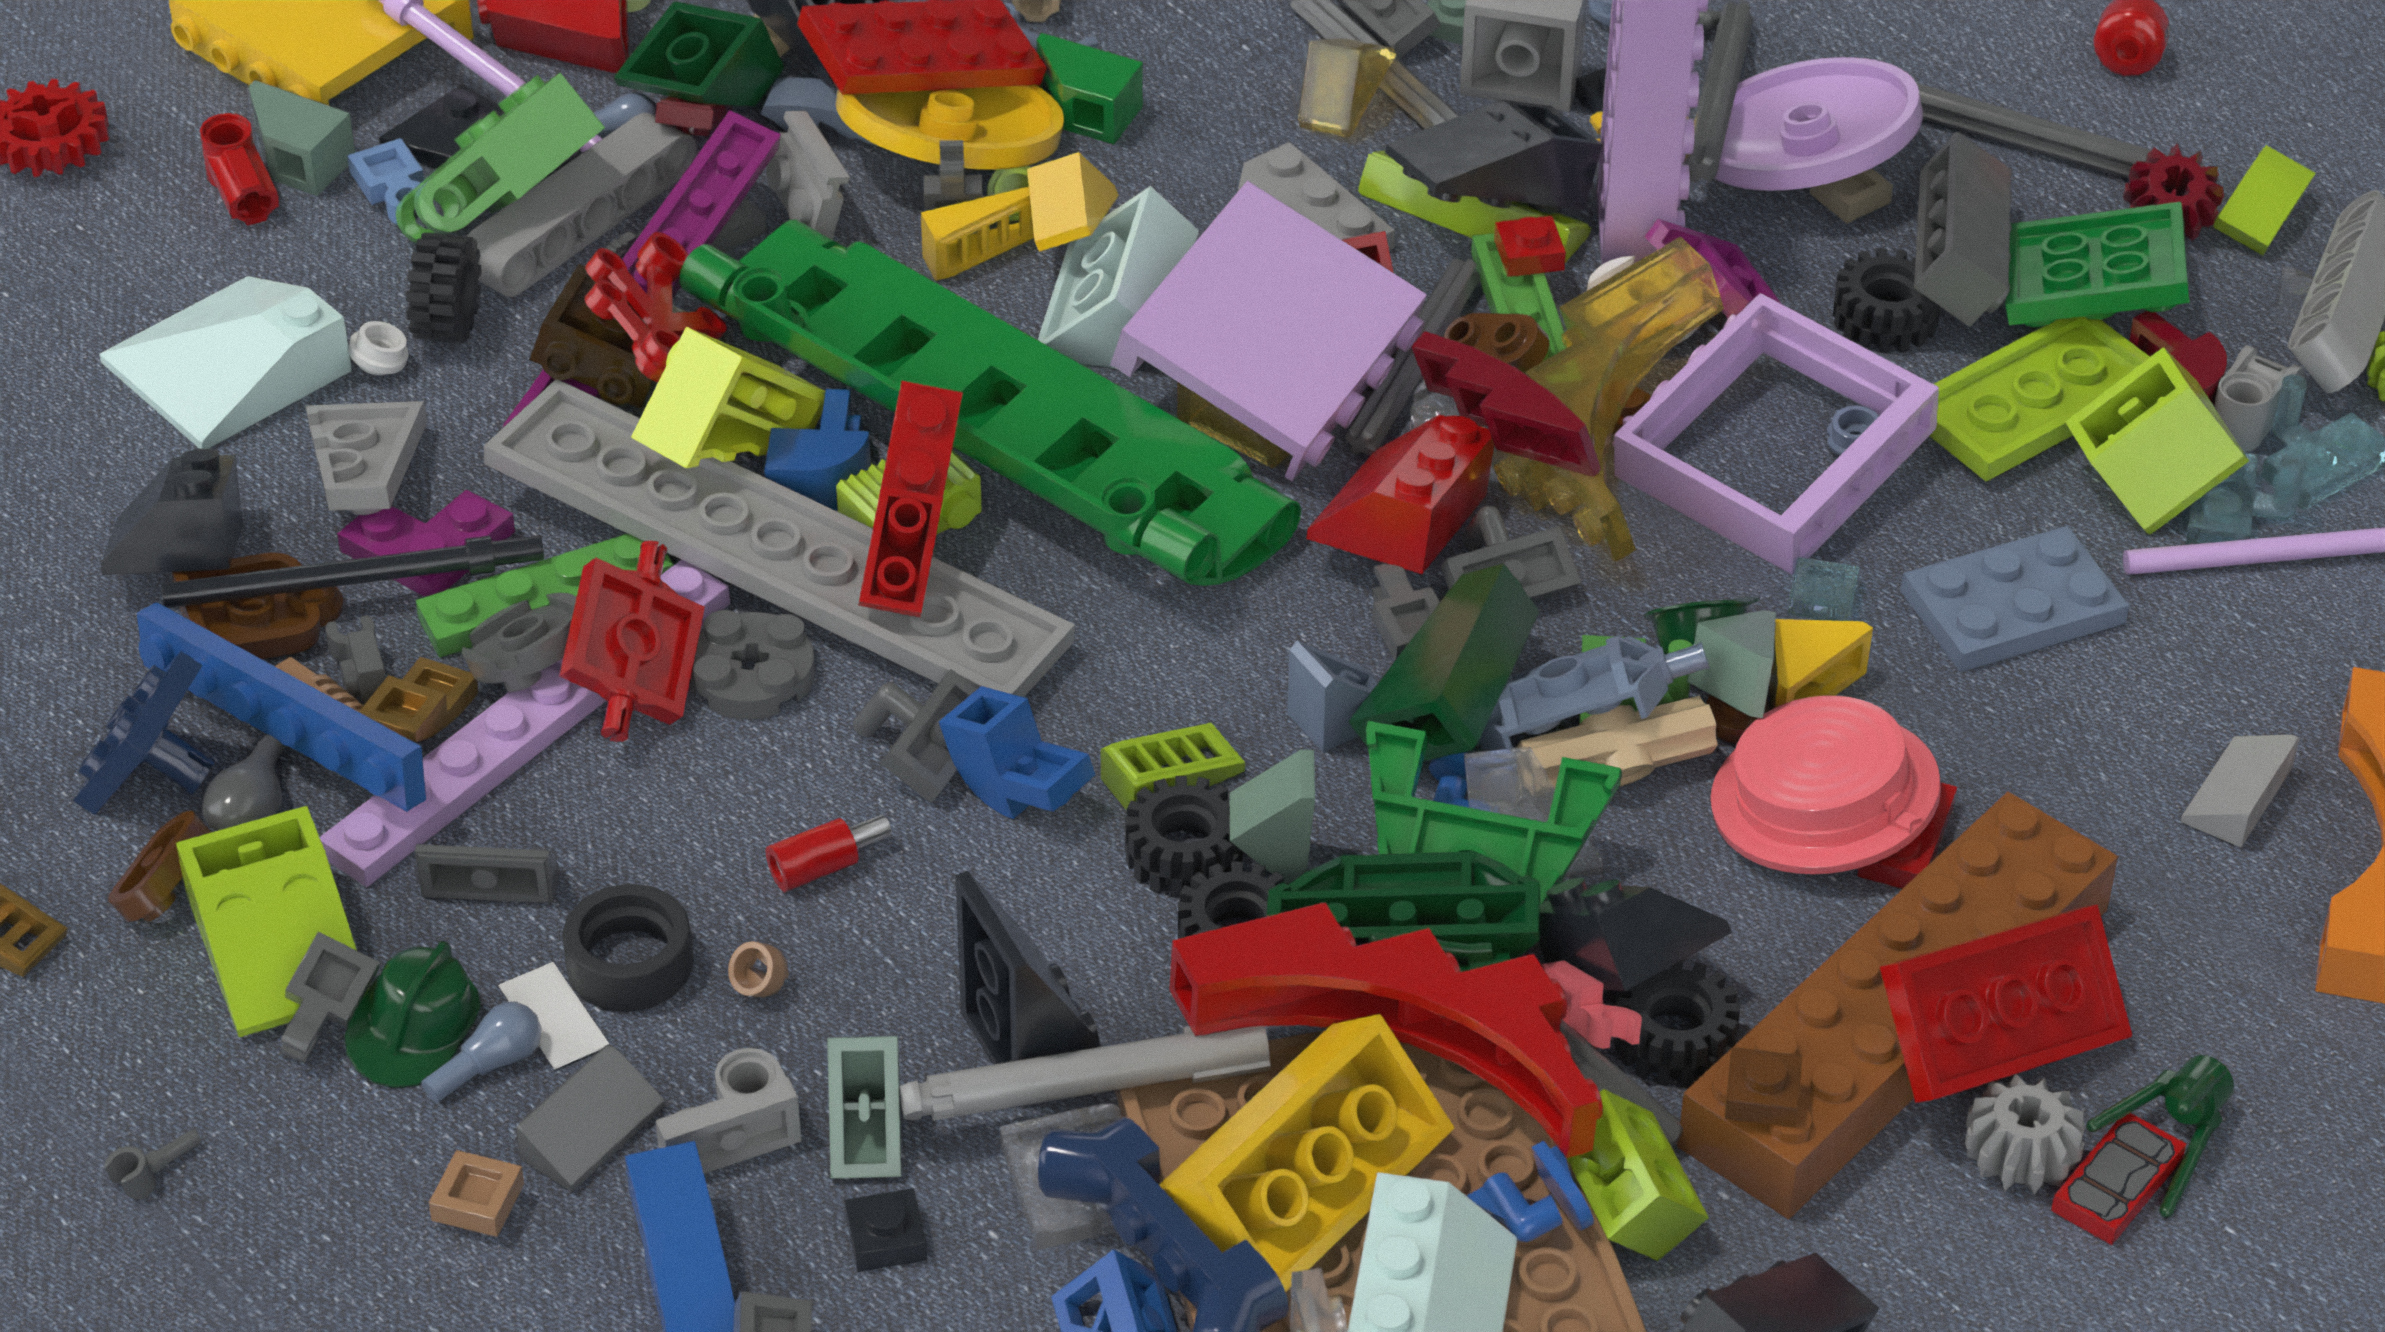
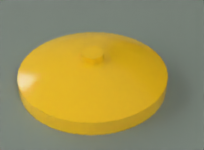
(996, 124)

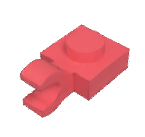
(1587, 1009)

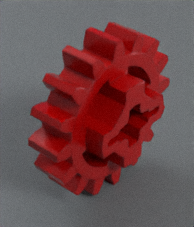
(50, 127)

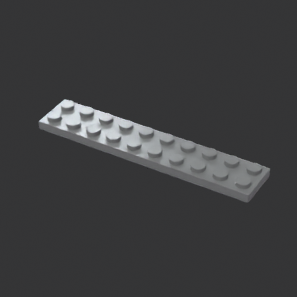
(771, 543)

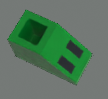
(1092, 86)

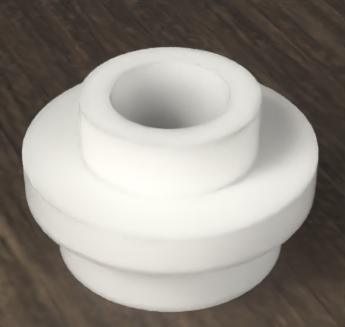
(378, 348)

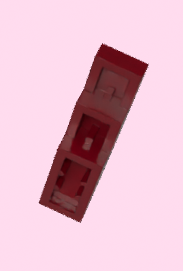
(1514, 407)

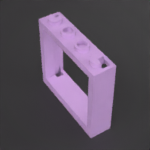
(1765, 326)

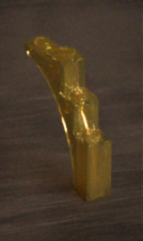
(1609, 348)

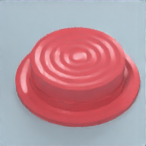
(1825, 787)

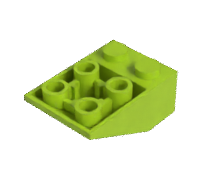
(258, 906)

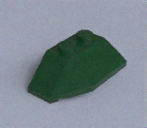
(1451, 893)

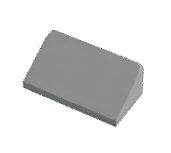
(2241, 786)

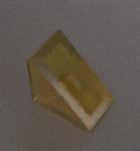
(1340, 83)

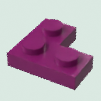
(397, 532)

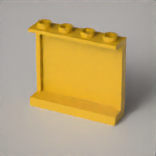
(302, 44)

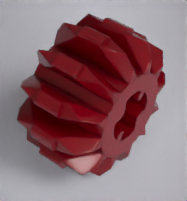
(2180, 176)

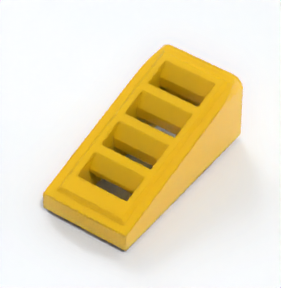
(947, 231)

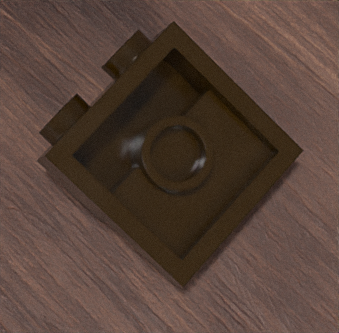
(589, 348)

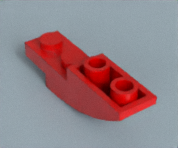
(910, 499)

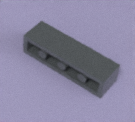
(1963, 230)

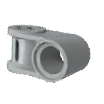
(2250, 396)

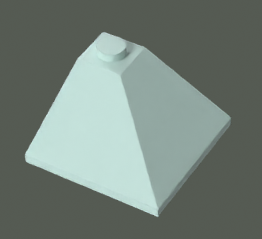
(234, 357)

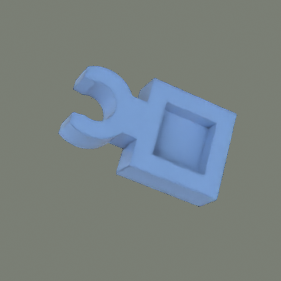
(386, 173)

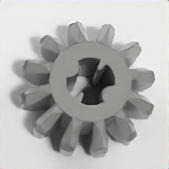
(2025, 1134)

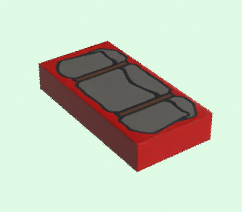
(2118, 1177)

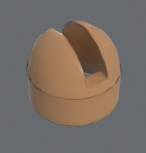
(752, 981)

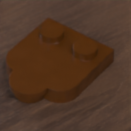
(269, 623)

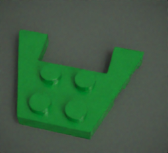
(1522, 844)

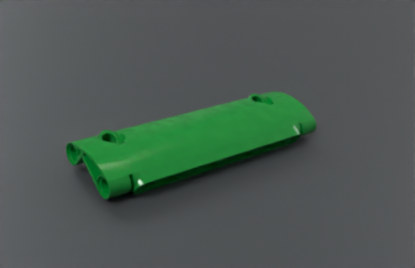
(1023, 405)

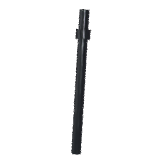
(477, 556)

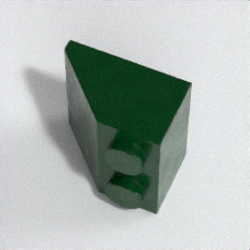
(704, 57)

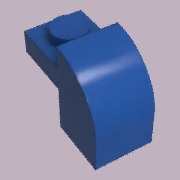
(818, 459)
(1003, 756)

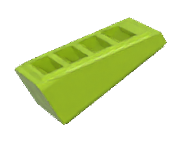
(1139, 761)

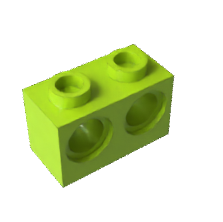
(1637, 1181)

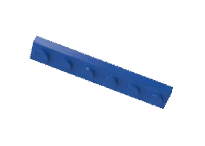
(287, 708)

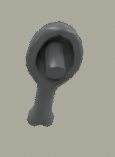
(246, 788)

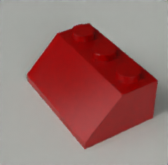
(1411, 494)

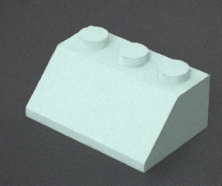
(1113, 275)
(1431, 1261)

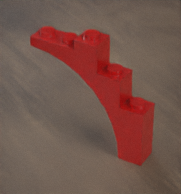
(1311, 973)

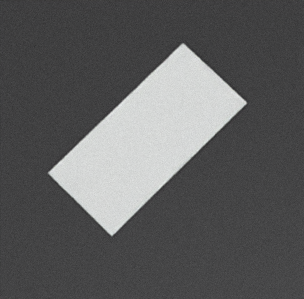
(565, 1023)

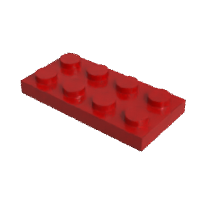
(920, 45)
(2005, 1002)

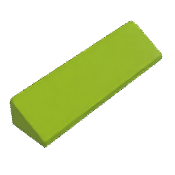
(1387, 184)

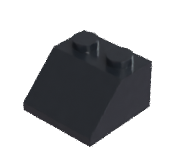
(180, 519)
(1622, 931)

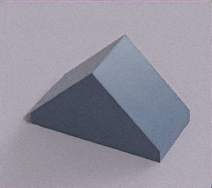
(1325, 694)

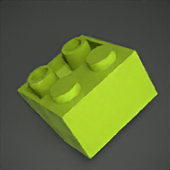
(2157, 440)

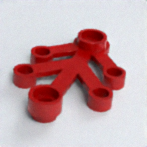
(659, 265)

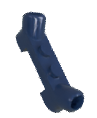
(1123, 1175)

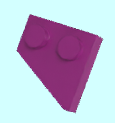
(1733, 273)

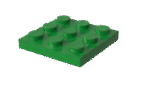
(2097, 265)

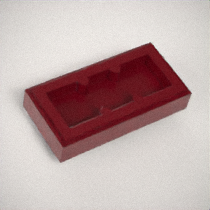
(690, 116)

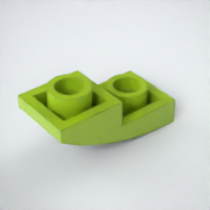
(2264, 199)

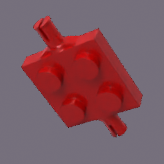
(632, 641)

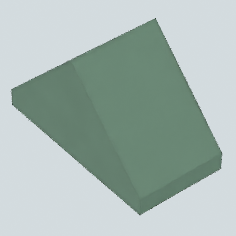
(1738, 658)
(1275, 816)
(864, 1106)

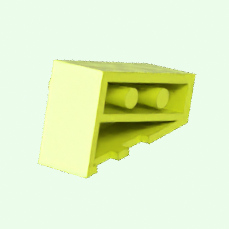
(722, 403)

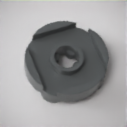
(520, 642)
(782, 668)

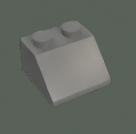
(1523, 50)

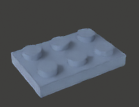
(2014, 598)

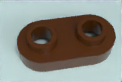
(1508, 337)
(149, 881)

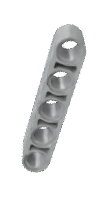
(580, 202)
(2345, 298)

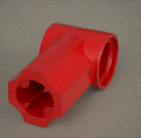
(237, 168)

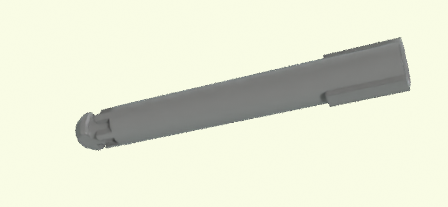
(1088, 1072)

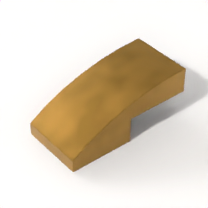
(423, 700)

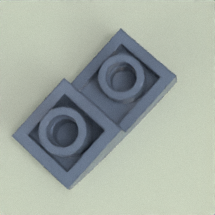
(810, 96)

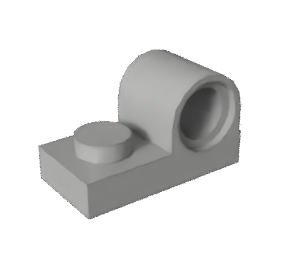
(751, 1115)

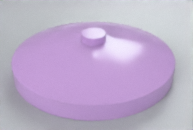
(1817, 123)

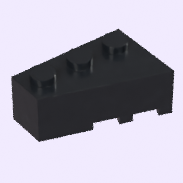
(1785, 1298)

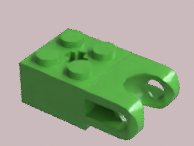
(501, 157)

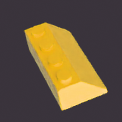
(1309, 1148)

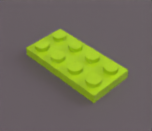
(2025, 392)

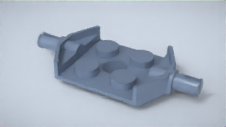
(1587, 683)

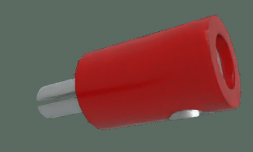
(821, 850)

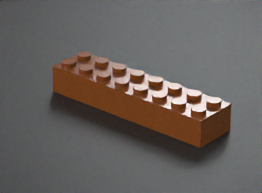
(1853, 1074)

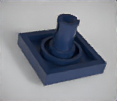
(141, 734)

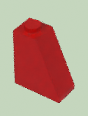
(564, 30)

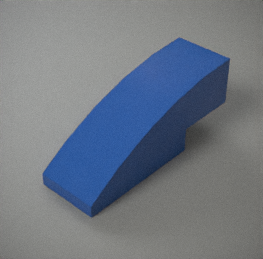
(680, 1239)

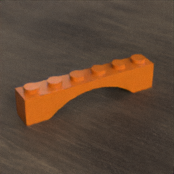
(2354, 929)

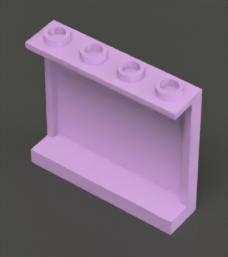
(1275, 324)

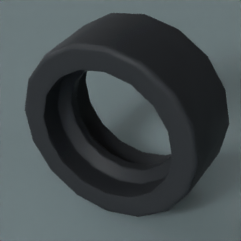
(634, 984)

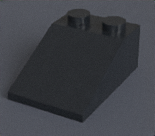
(1008, 989)

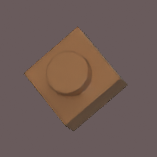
(476, 1193)

